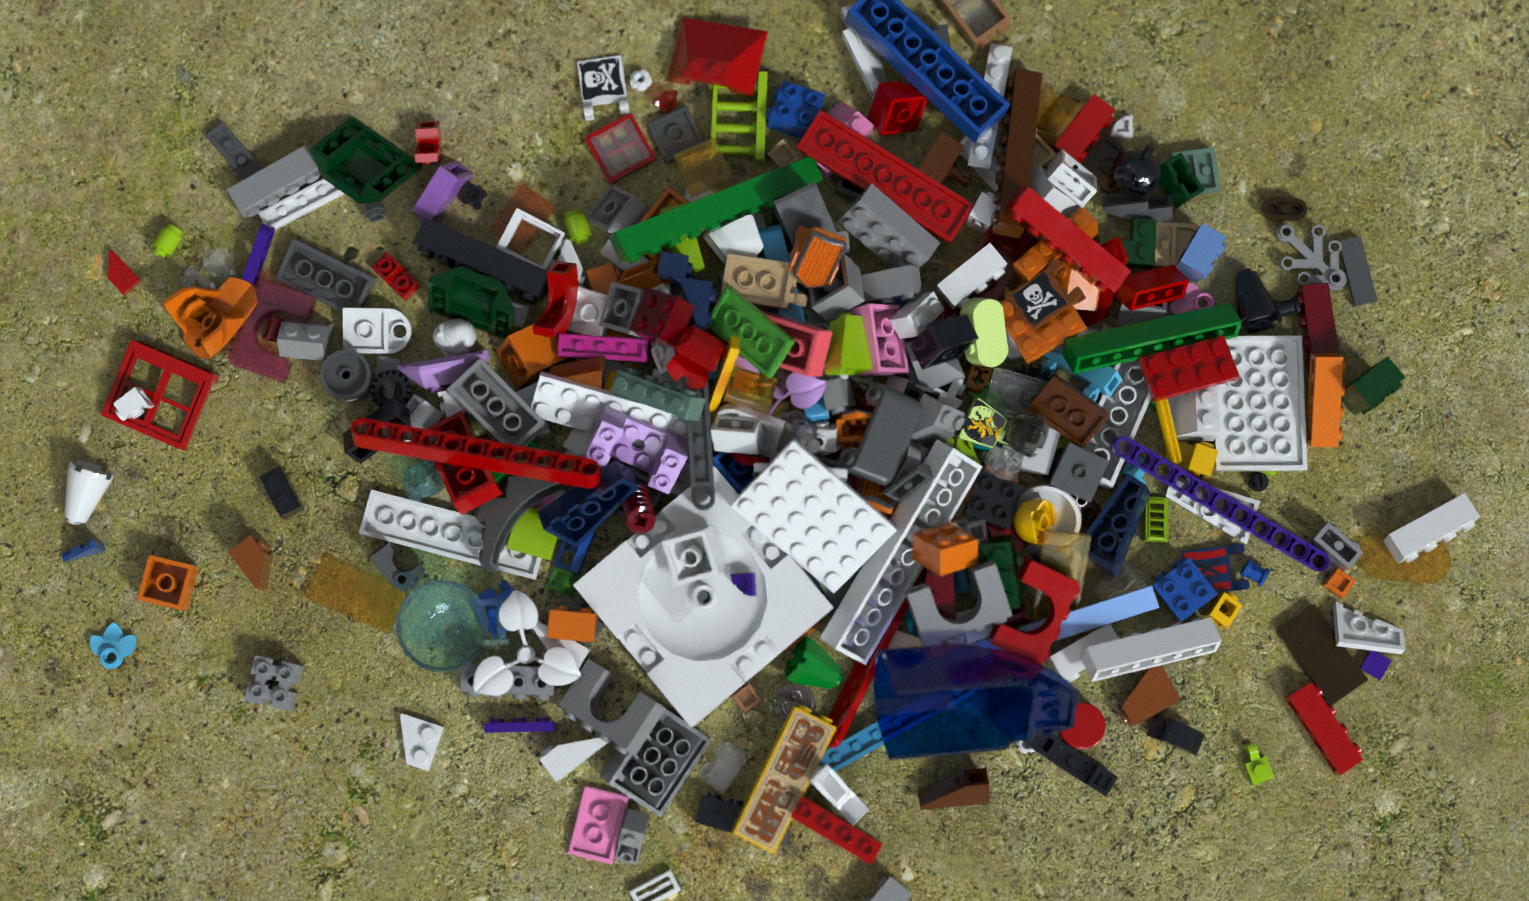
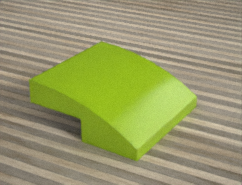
(531, 538)

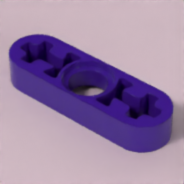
(258, 254)

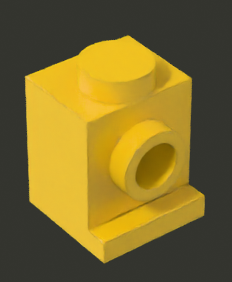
(1231, 606)

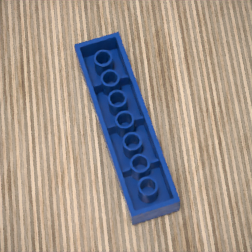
(929, 65)

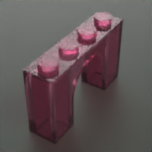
(271, 300)

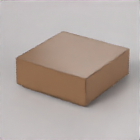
(746, 698)

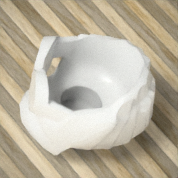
(455, 337)

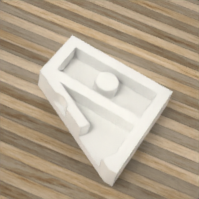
(420, 741)

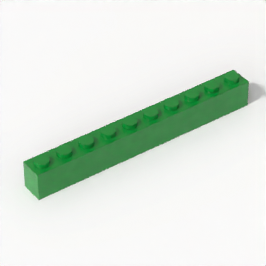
(712, 211)

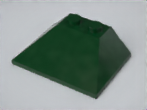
(362, 162)
(473, 298)

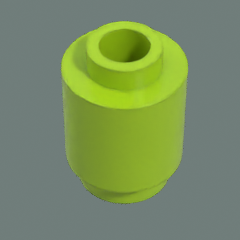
(577, 226)
(167, 240)

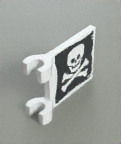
(602, 83)

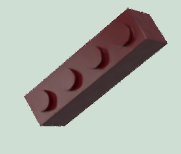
(1317, 320)

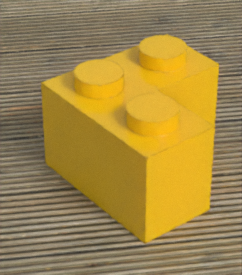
(1196, 459)

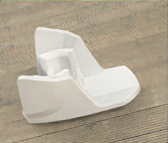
(738, 238)

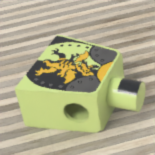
(983, 425)

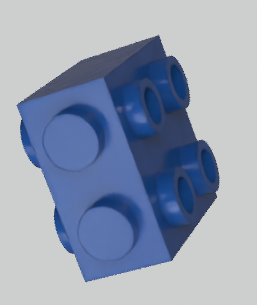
(794, 109)
(1183, 588)

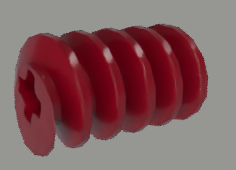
(639, 511)

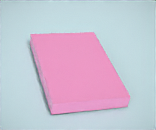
(598, 824)

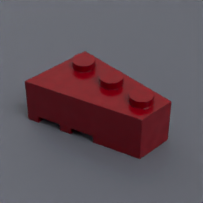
(943, 593)

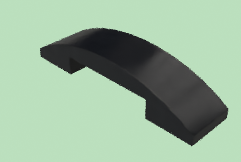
(1074, 763)

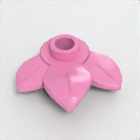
(1191, 300)

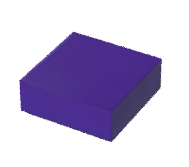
(1375, 664)

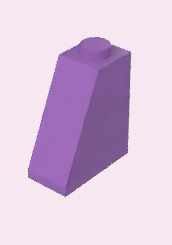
(442, 190)

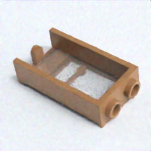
(977, 19)

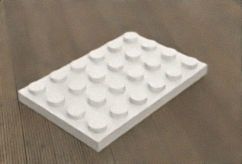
(1264, 408)
(813, 516)

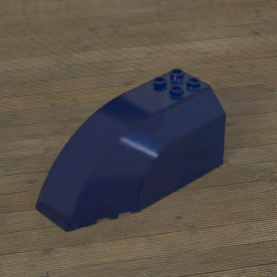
(965, 700)

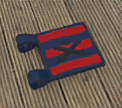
(1216, 566)

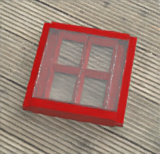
(620, 148)

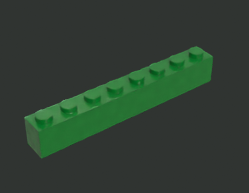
(1149, 337)

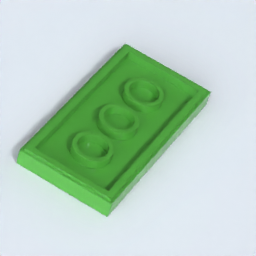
(760, 338)

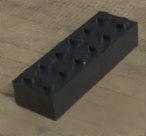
(463, 251)

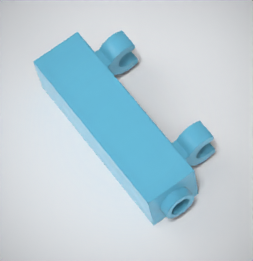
(1098, 380)

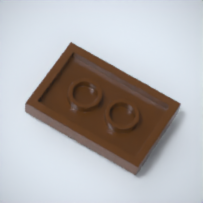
(1069, 411)

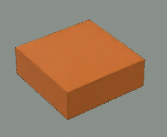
(1339, 583)

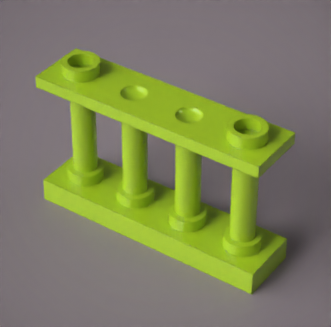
(756, 128)

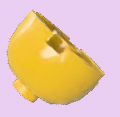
(1033, 518)

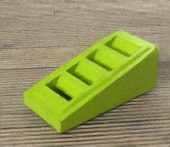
(1153, 538)

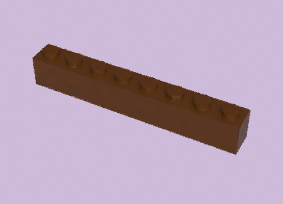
(1018, 147)

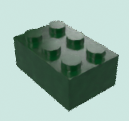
(1373, 386)
(1003, 553)

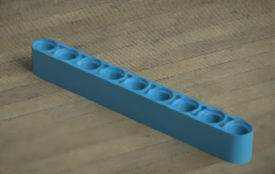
(776, 250)

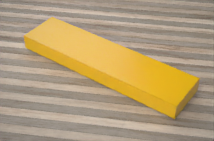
(723, 375)

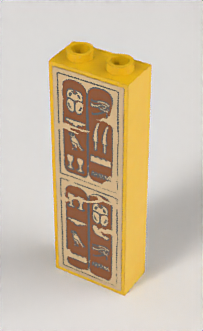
(783, 778)

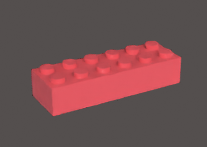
(808, 351)

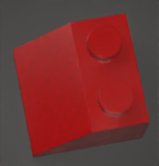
(896, 108)

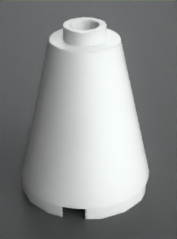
(84, 490)

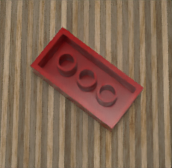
(465, 485)

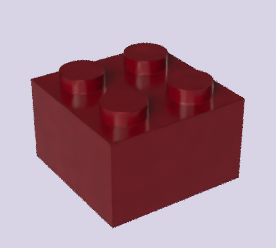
(661, 318)

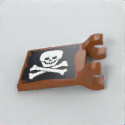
(1044, 296)

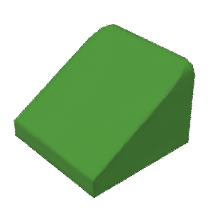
(563, 581)

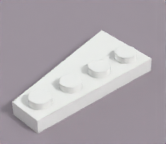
(1210, 516)

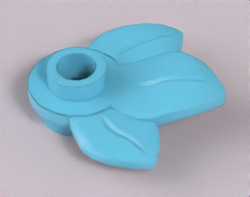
(112, 642)

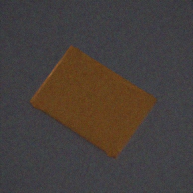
(529, 202)

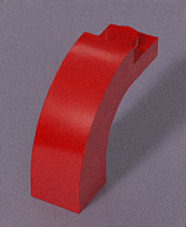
(561, 300)

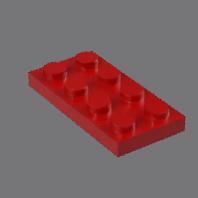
(1188, 368)

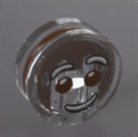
(793, 695)

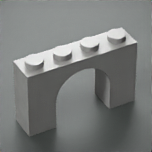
(989, 608)
(629, 730)

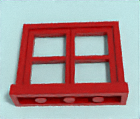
(170, 364)

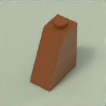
(585, 371)
(1148, 696)

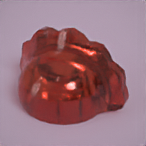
(666, 100)

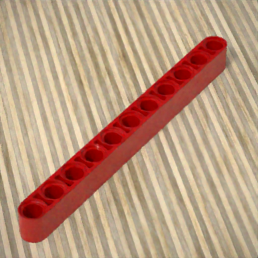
(485, 457)

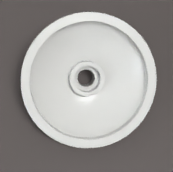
(1066, 508)

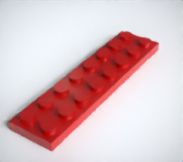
(867, 163)

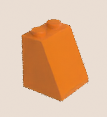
(529, 355)

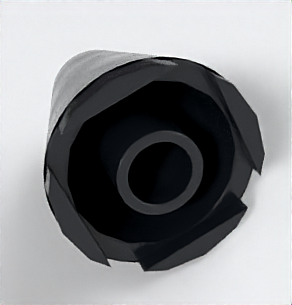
(1254, 303)

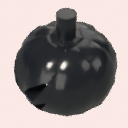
(1140, 165)

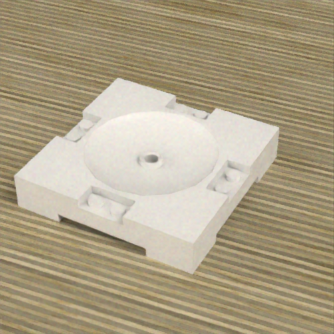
(720, 640)

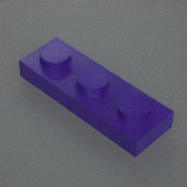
(519, 725)

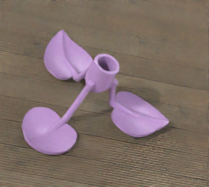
(803, 389)

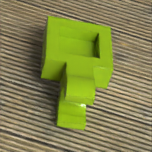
(1257, 767)

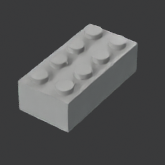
(887, 230)
(495, 406)

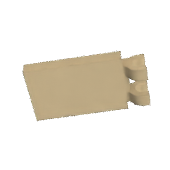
(762, 281)

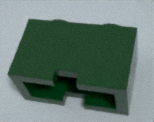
(1179, 181)

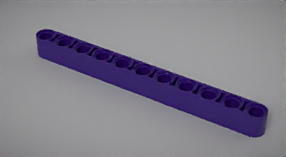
(1230, 506)

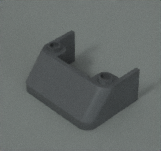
(885, 437)

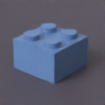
(1202, 249)

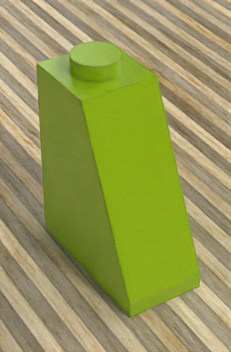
(848, 347)

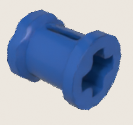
(1254, 572)

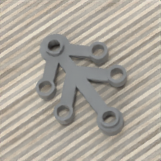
(1313, 259)

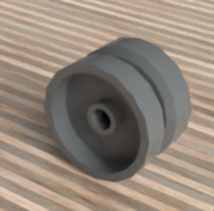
(343, 363)

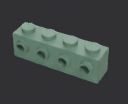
(657, 394)

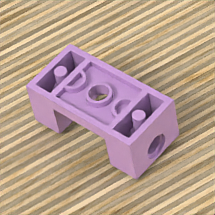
(660, 456)

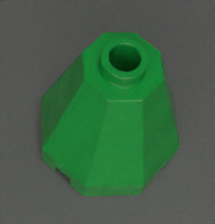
(812, 666)

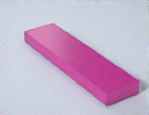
(610, 347)

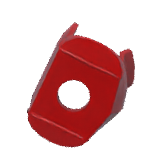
(695, 357)

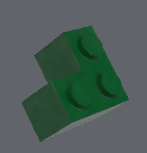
(1142, 244)

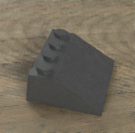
(659, 765)

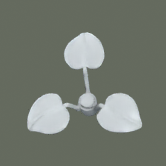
(558, 664)

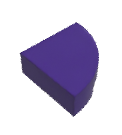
(745, 583)

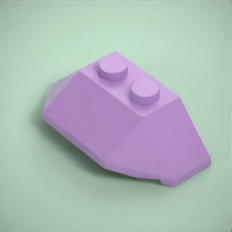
(441, 372)

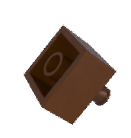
(942, 161)

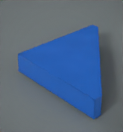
(81, 551)

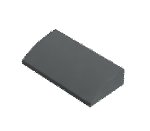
(325, 276)

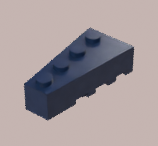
(1116, 525)

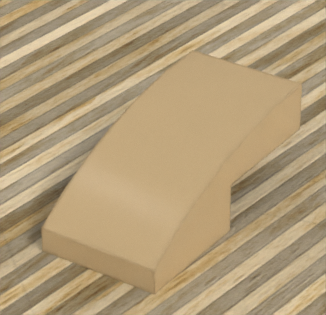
(783, 154)

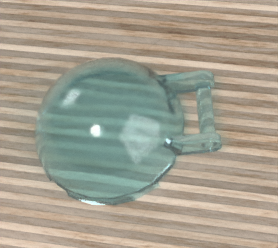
(446, 626)

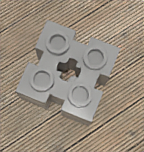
(281, 695)

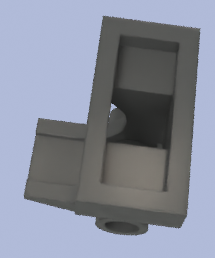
(384, 561)

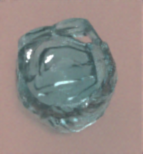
(427, 481)

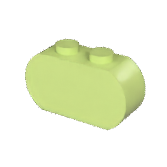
(989, 323)

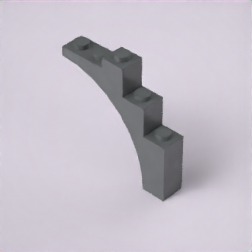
(502, 514)

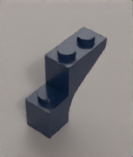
(697, 292)

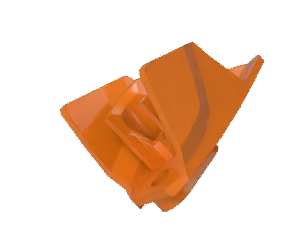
(211, 314)

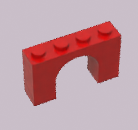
(1060, 592)

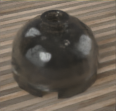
(1027, 432)

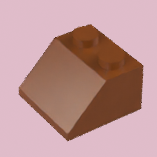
(254, 560)

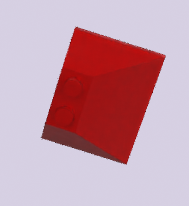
(718, 55)

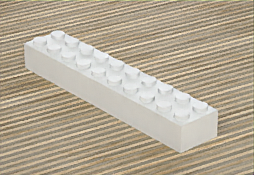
(891, 569)

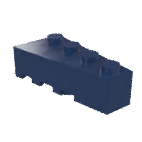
(584, 509)

